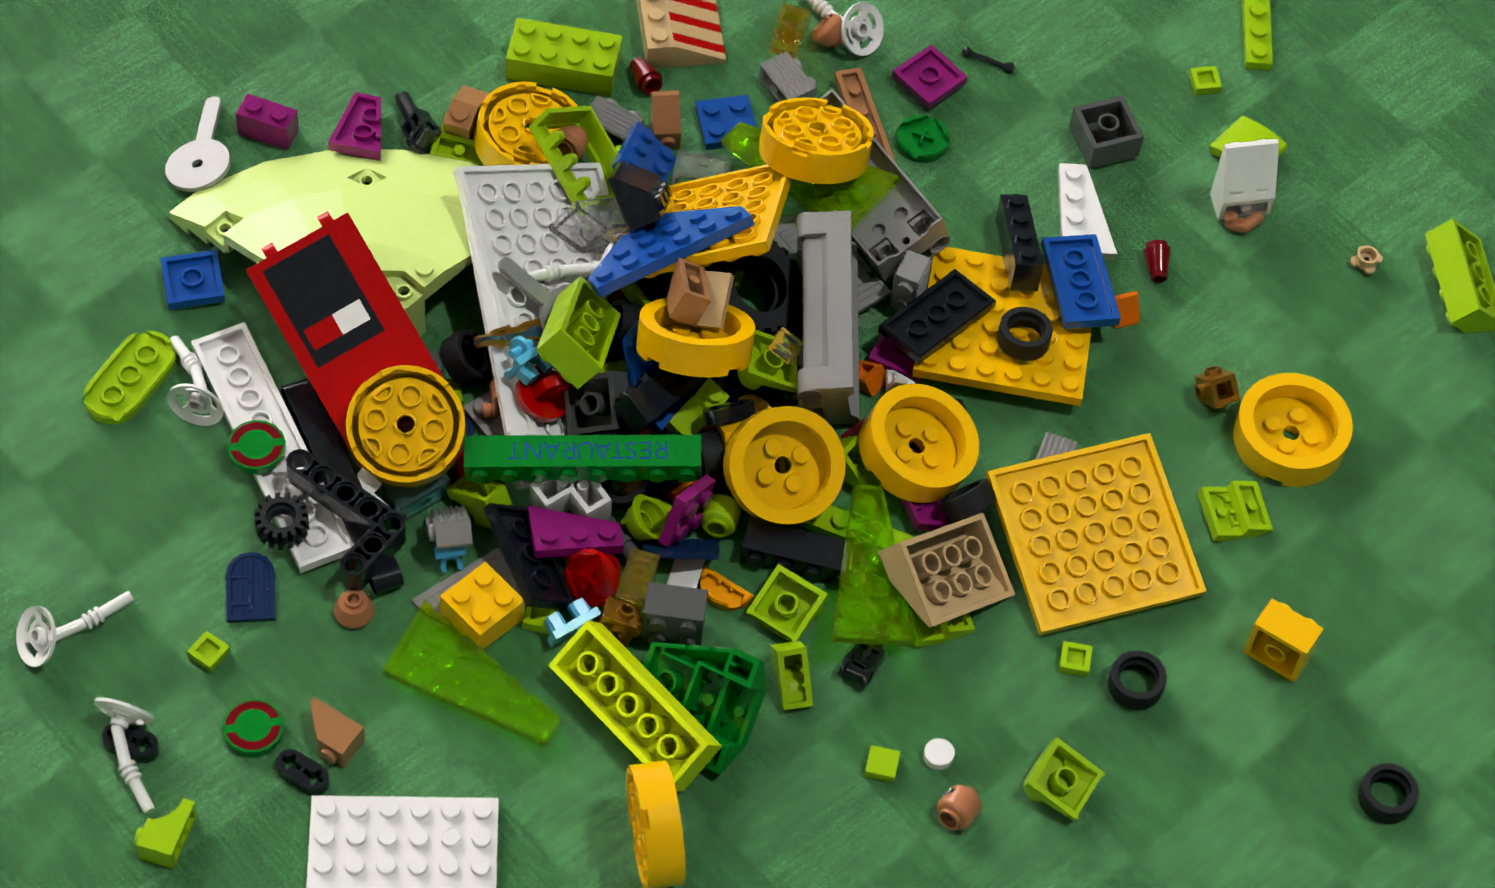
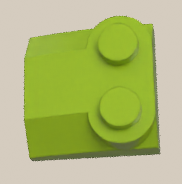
(767, 368)
(787, 604)
(1062, 779)

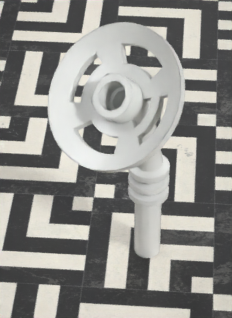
(856, 28)
(556, 271)
(195, 395)
(44, 637)
(121, 716)

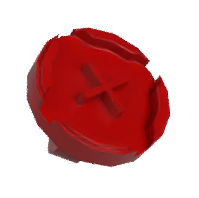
(543, 397)
(592, 576)

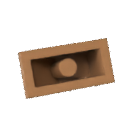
(463, 112)
(665, 118)
(688, 292)
(335, 734)

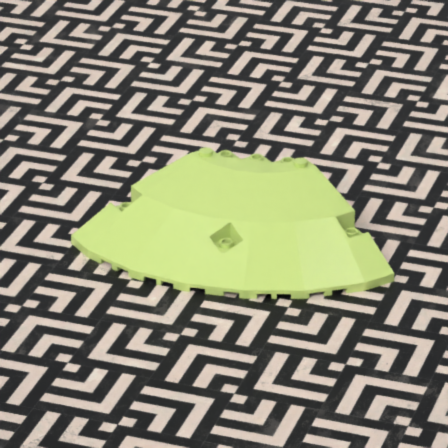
(405, 215)

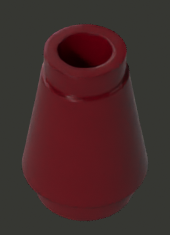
(646, 77)
(1157, 259)

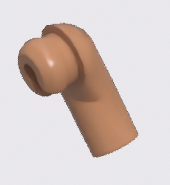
(1243, 225)
(491, 409)

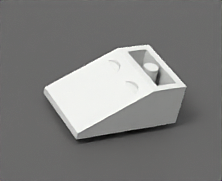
(1246, 178)

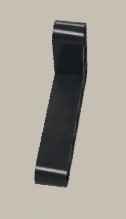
(352, 511)

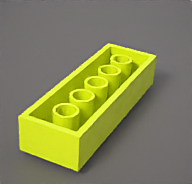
(634, 703)

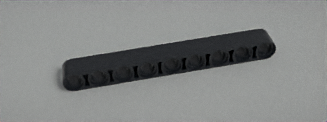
(324, 443)

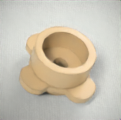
(1366, 253)

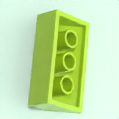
(1463, 277)

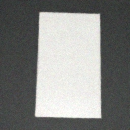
(686, 572)

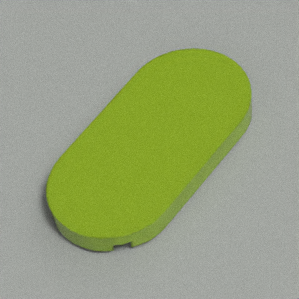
(129, 377)

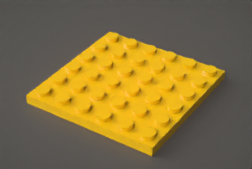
(756, 189)
(977, 359)
(1095, 533)

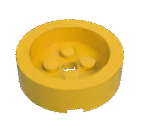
(502, 120)
(815, 141)
(694, 350)
(1301, 407)
(936, 426)
(412, 456)
(813, 457)
(656, 825)

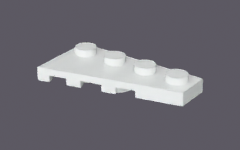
(1081, 208)

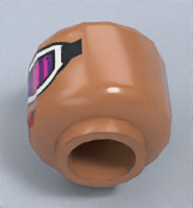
(958, 807)

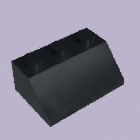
(639, 194)

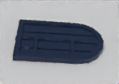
(685, 549)
(250, 589)

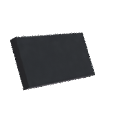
(936, 316)
(536, 578)

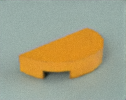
(723, 592)

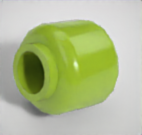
(721, 516)

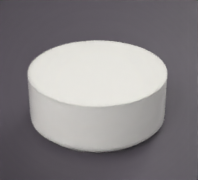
(939, 754)

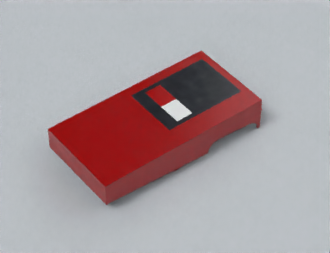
(338, 313)

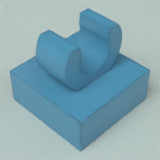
(447, 554)

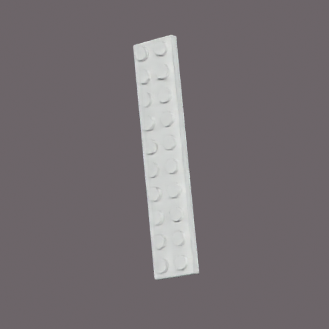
(249, 394)

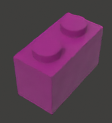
(267, 121)

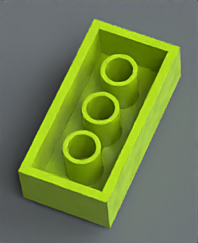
(564, 57)
(578, 333)

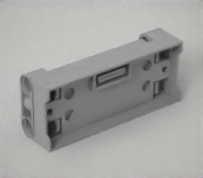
(899, 221)
(830, 317)

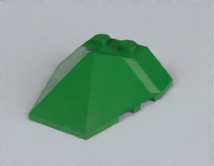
(716, 687)

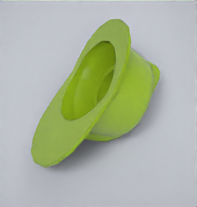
(646, 518)

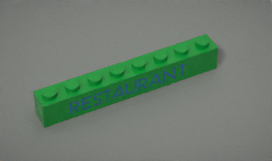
(582, 458)

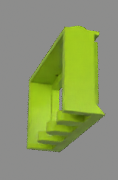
(598, 149)

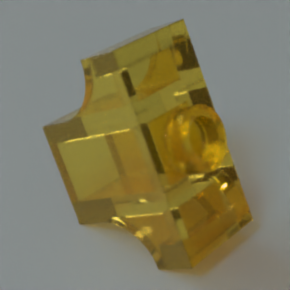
(790, 29)
(639, 570)

